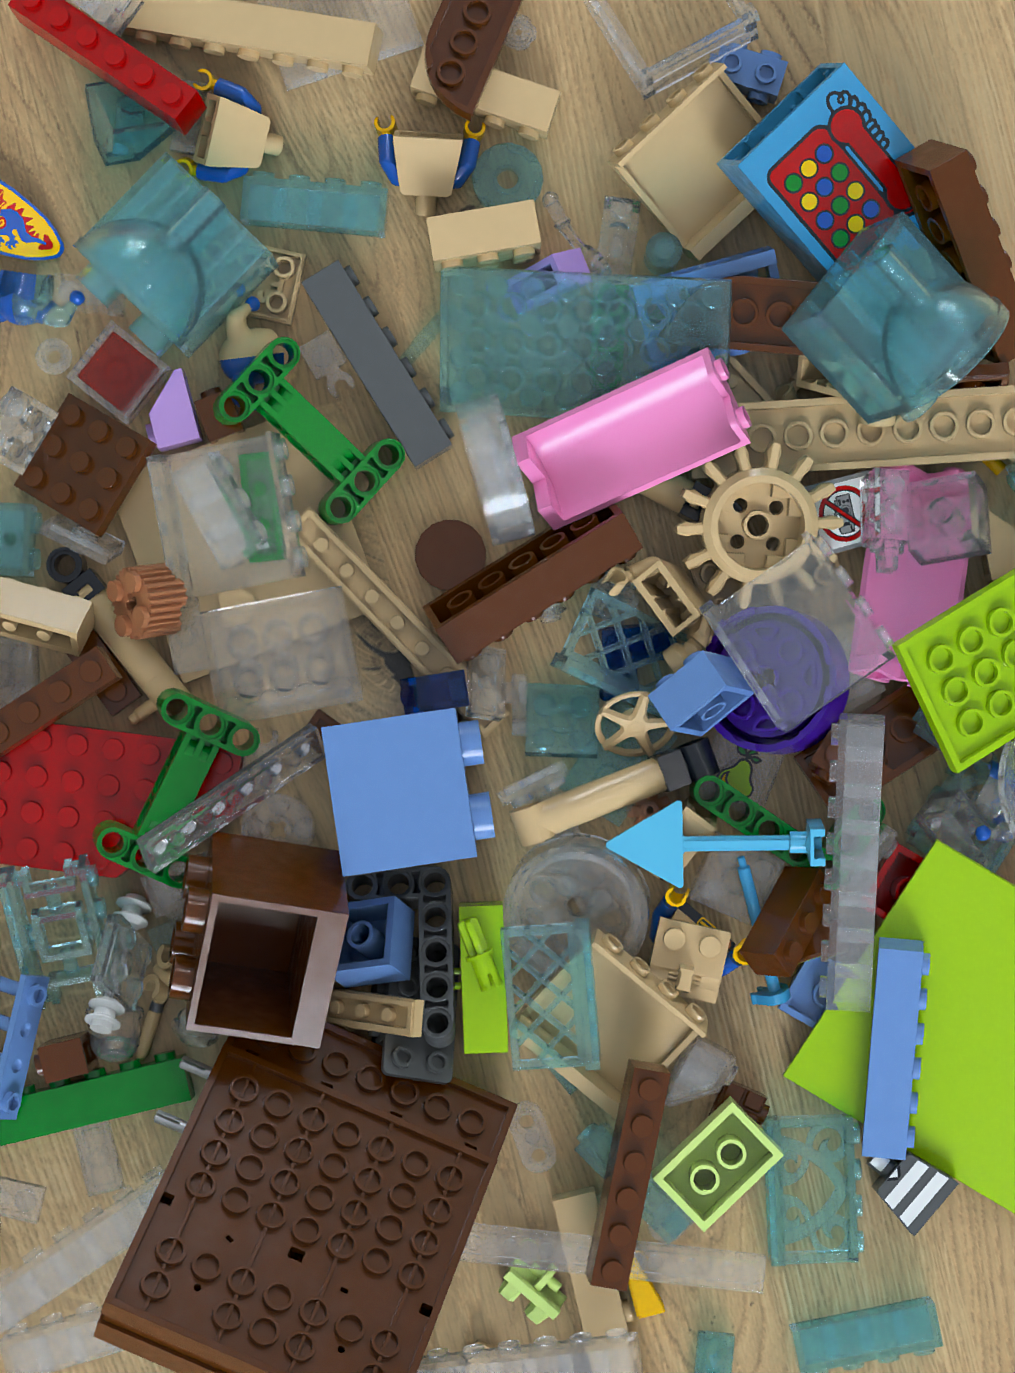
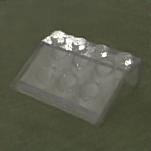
(282, 655)

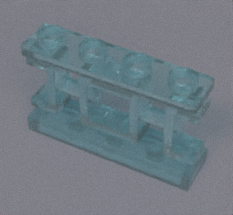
(31, 937)

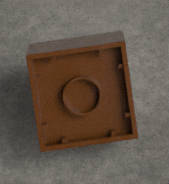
(259, 939)

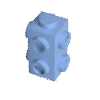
(756, 74)

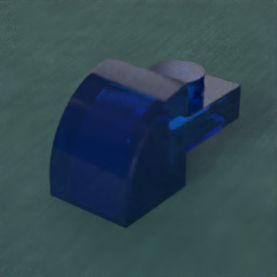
(434, 692)

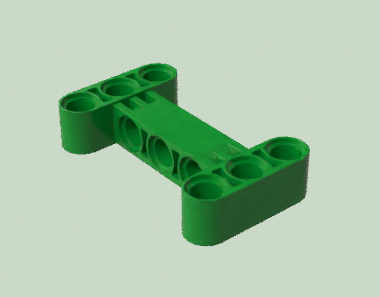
(309, 431)
(178, 778)

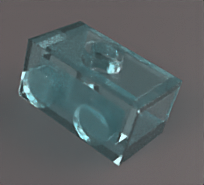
(18, 540)

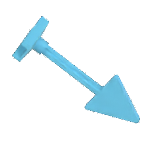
(660, 843)

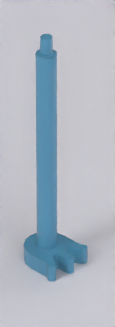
(775, 992)

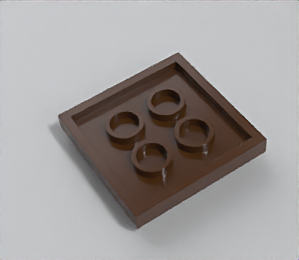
(86, 465)

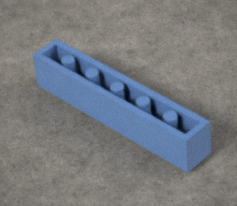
(892, 1048)

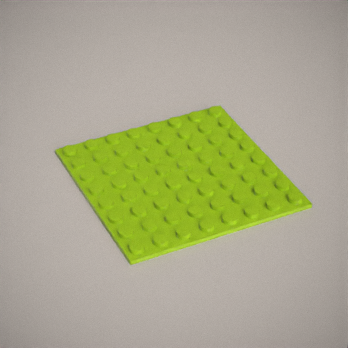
(968, 1022)

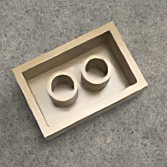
(485, 236)

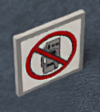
(843, 504)

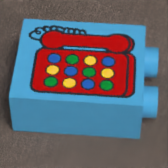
(822, 166)

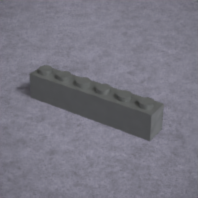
(377, 363)

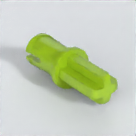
(479, 953)

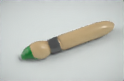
(149, 1028)

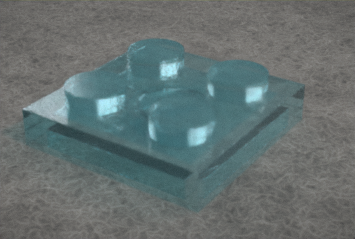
(561, 720)

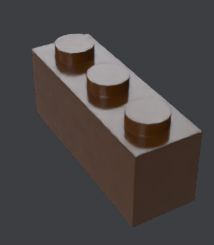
(786, 922)

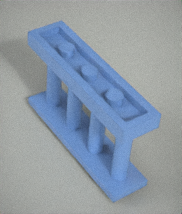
(20, 1038)

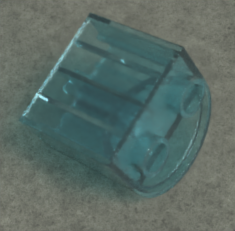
(173, 258)
(895, 322)

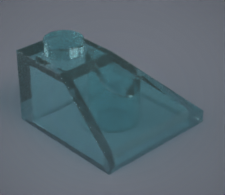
(121, 126)

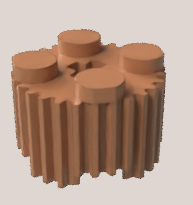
(147, 601)

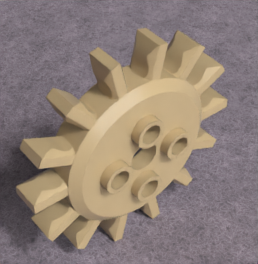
(758, 489)

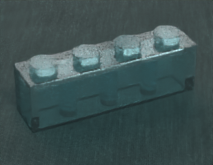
(314, 205)
(866, 1336)

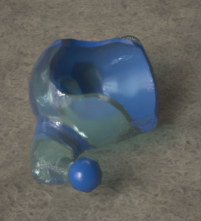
(29, 300)

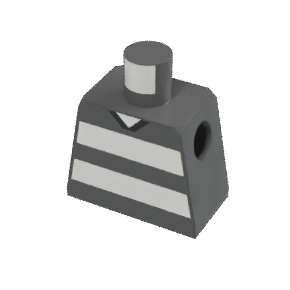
(911, 1188)

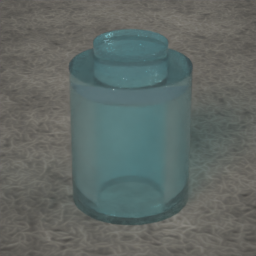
(662, 253)

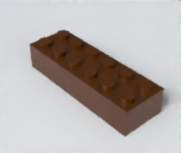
(958, 223)
(530, 580)

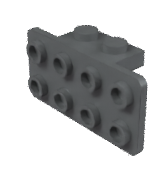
(413, 1056)

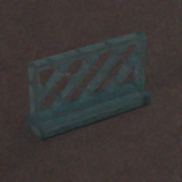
(599, 674)
(583, 991)

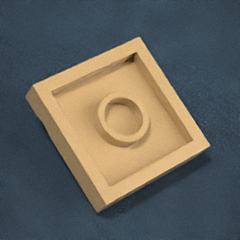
(690, 957)

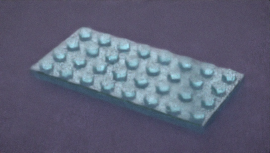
(569, 335)

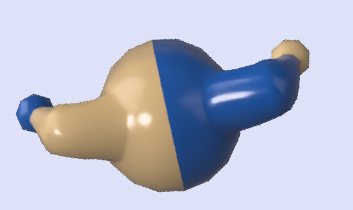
(245, 343)

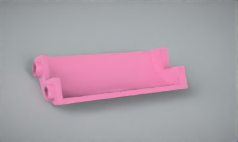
(632, 438)
(911, 592)

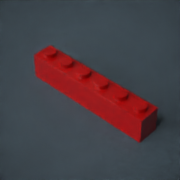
(112, 60)

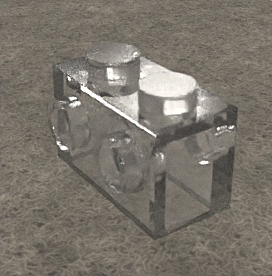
(22, 428)

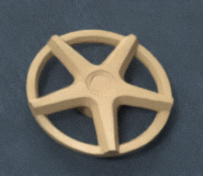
(633, 723)

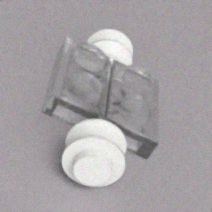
(120, 964)

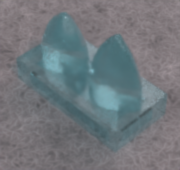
(714, 1352)

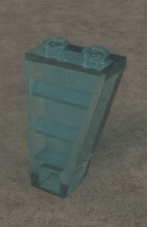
(659, 1209)

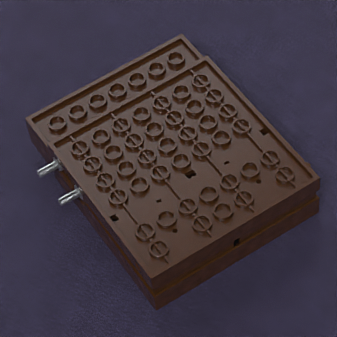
(305, 1214)

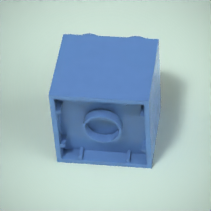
(405, 791)

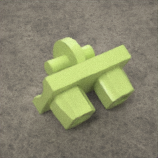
(538, 1287)

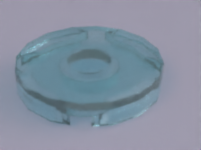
(502, 158)

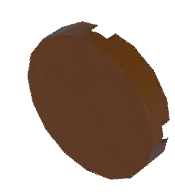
(449, 553)

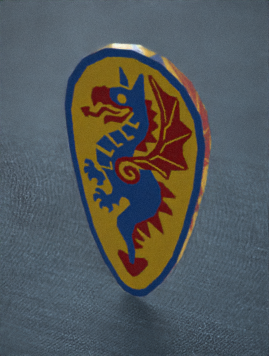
(25, 229)

